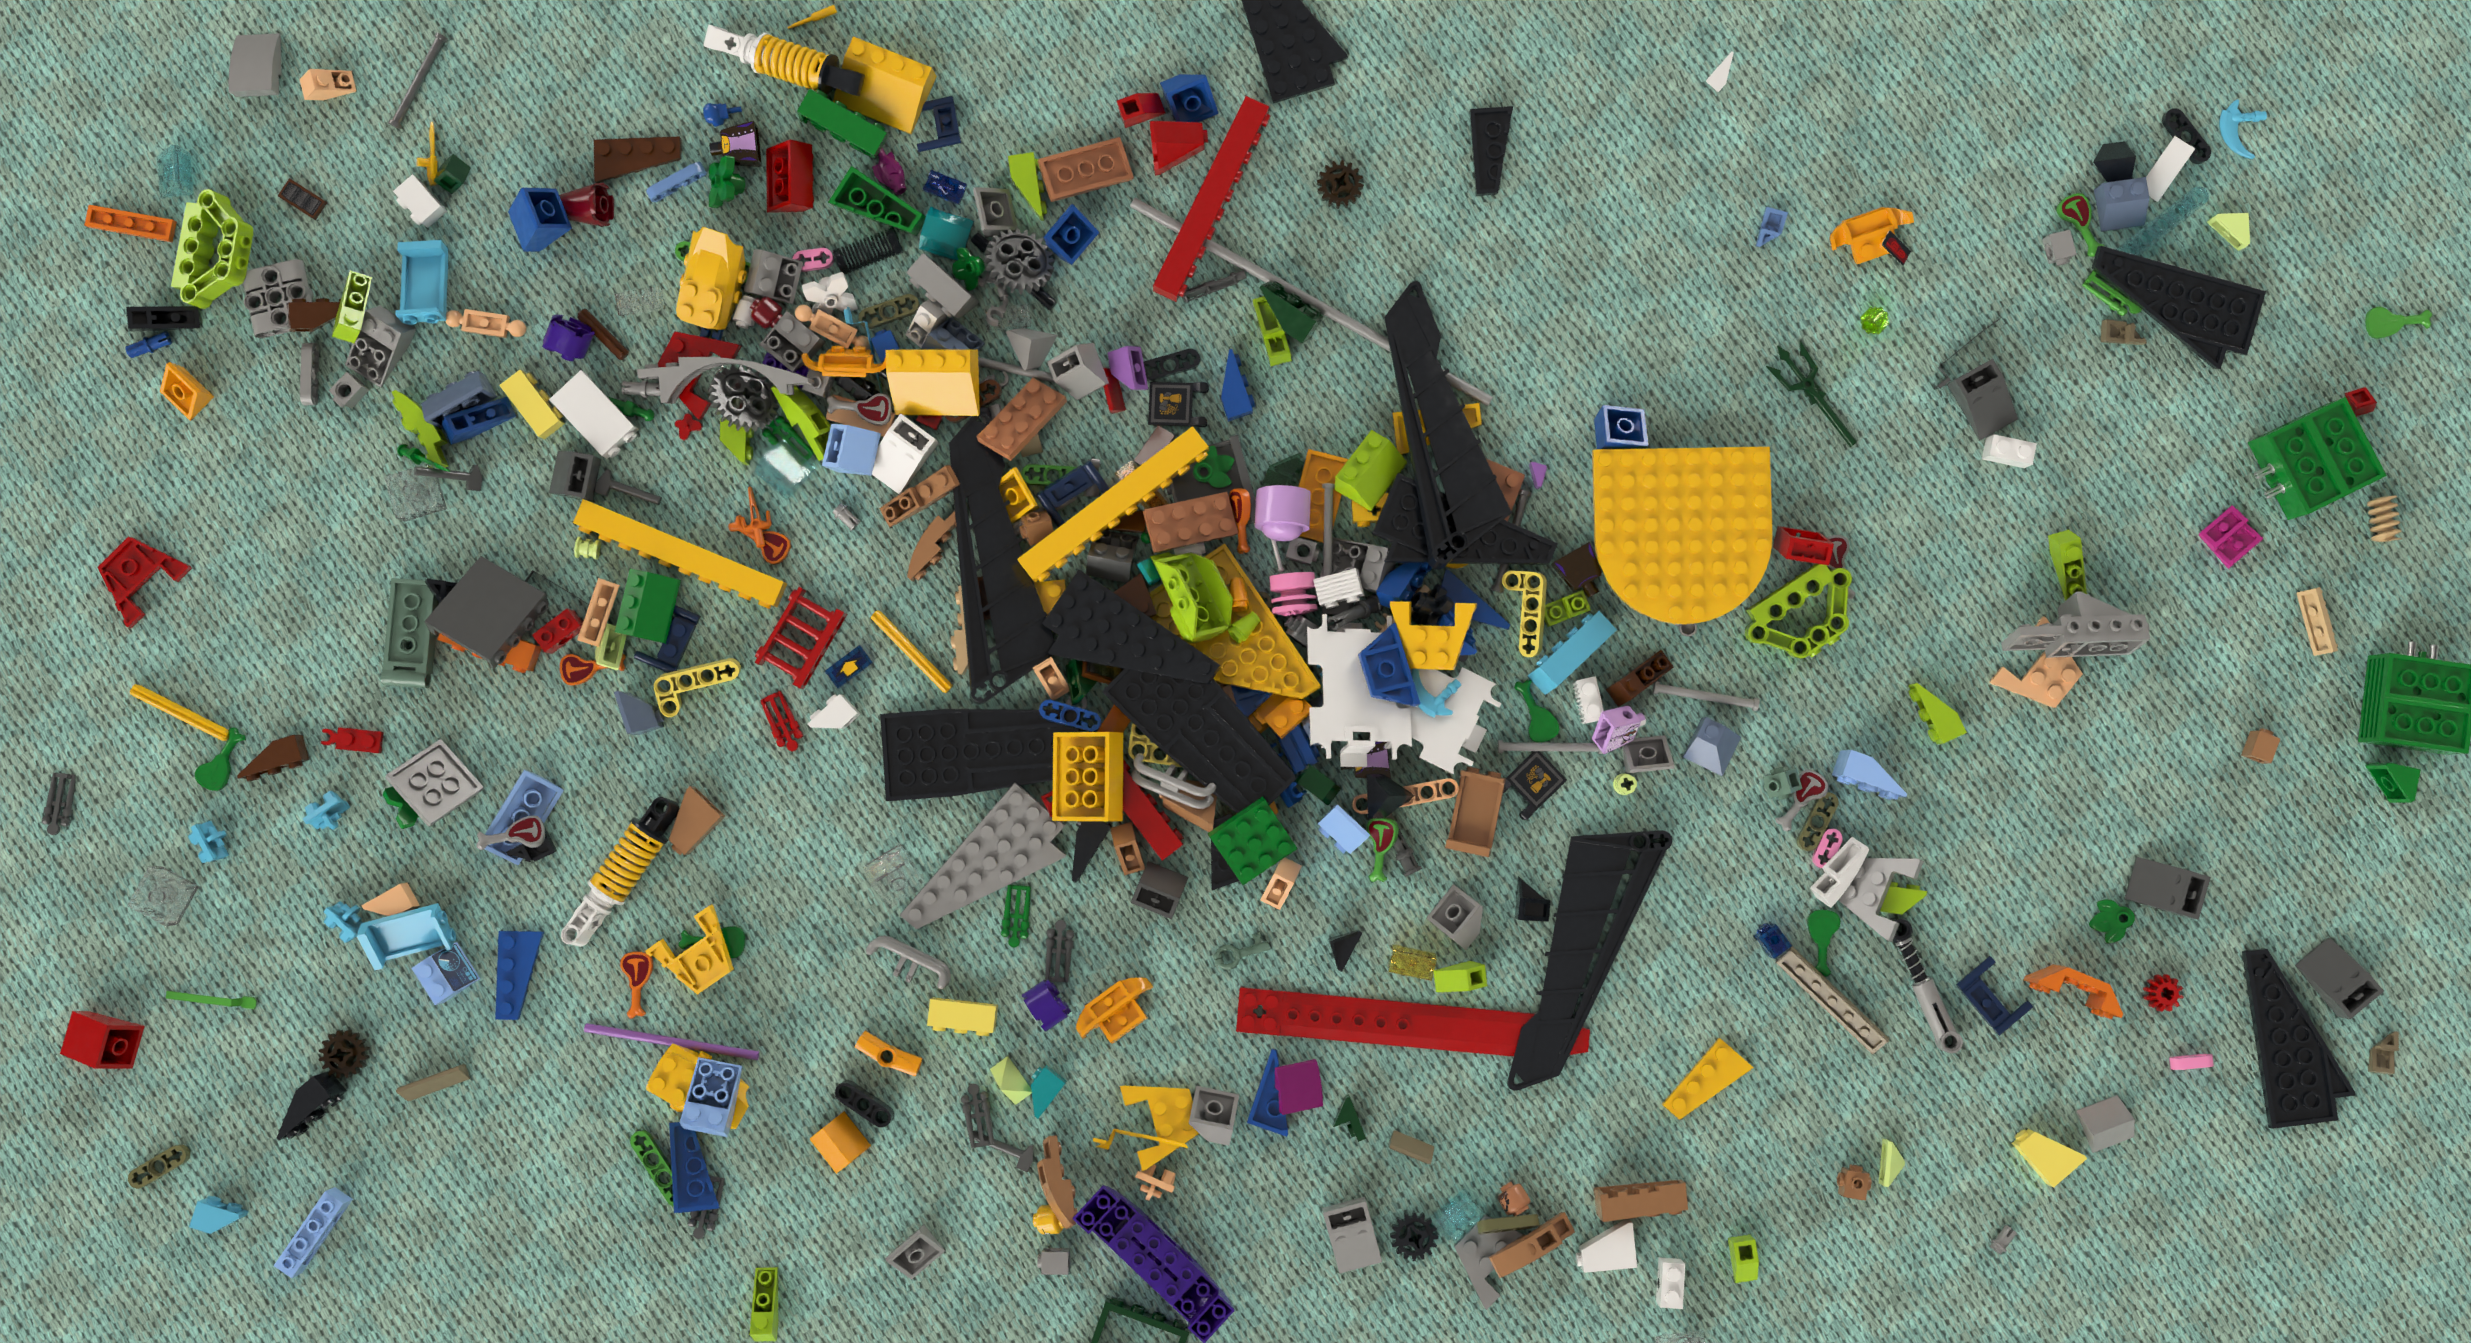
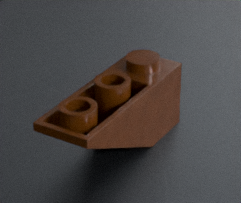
(311, 316)
(1639, 678)
(278, 754)

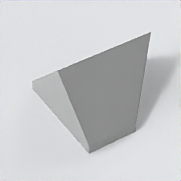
(1031, 346)

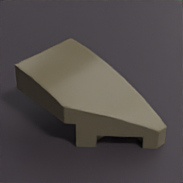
(2120, 332)
(2382, 1054)

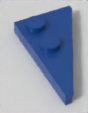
(1462, 594)
(1266, 1103)

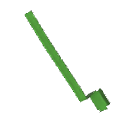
(244, 1002)

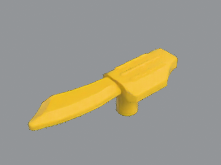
(430, 163)

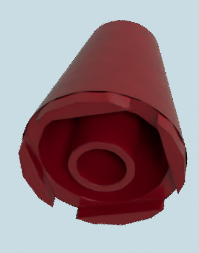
(589, 205)

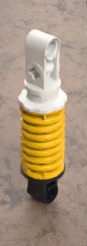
(786, 61)
(621, 870)

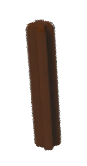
(603, 334)

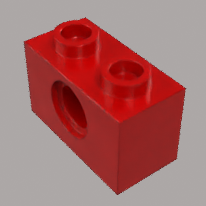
(558, 631)

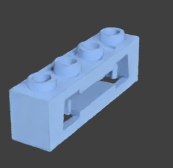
(313, 1232)

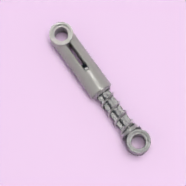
(1927, 992)

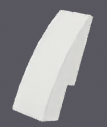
(1840, 872)

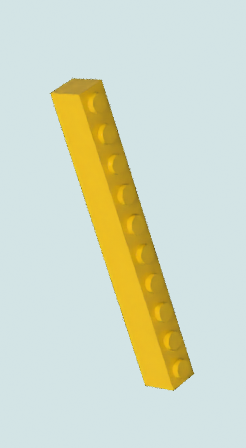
(1114, 504)
(679, 553)

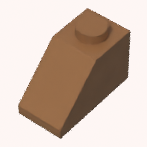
(1127, 848)

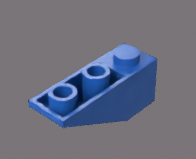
(1234, 394)
(1402, 583)

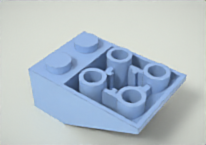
(1867, 773)
(711, 1097)

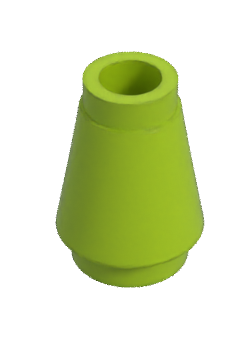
(1243, 627)

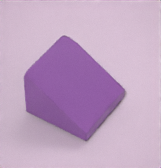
(1538, 473)

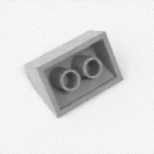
(941, 287)

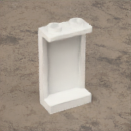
(594, 415)

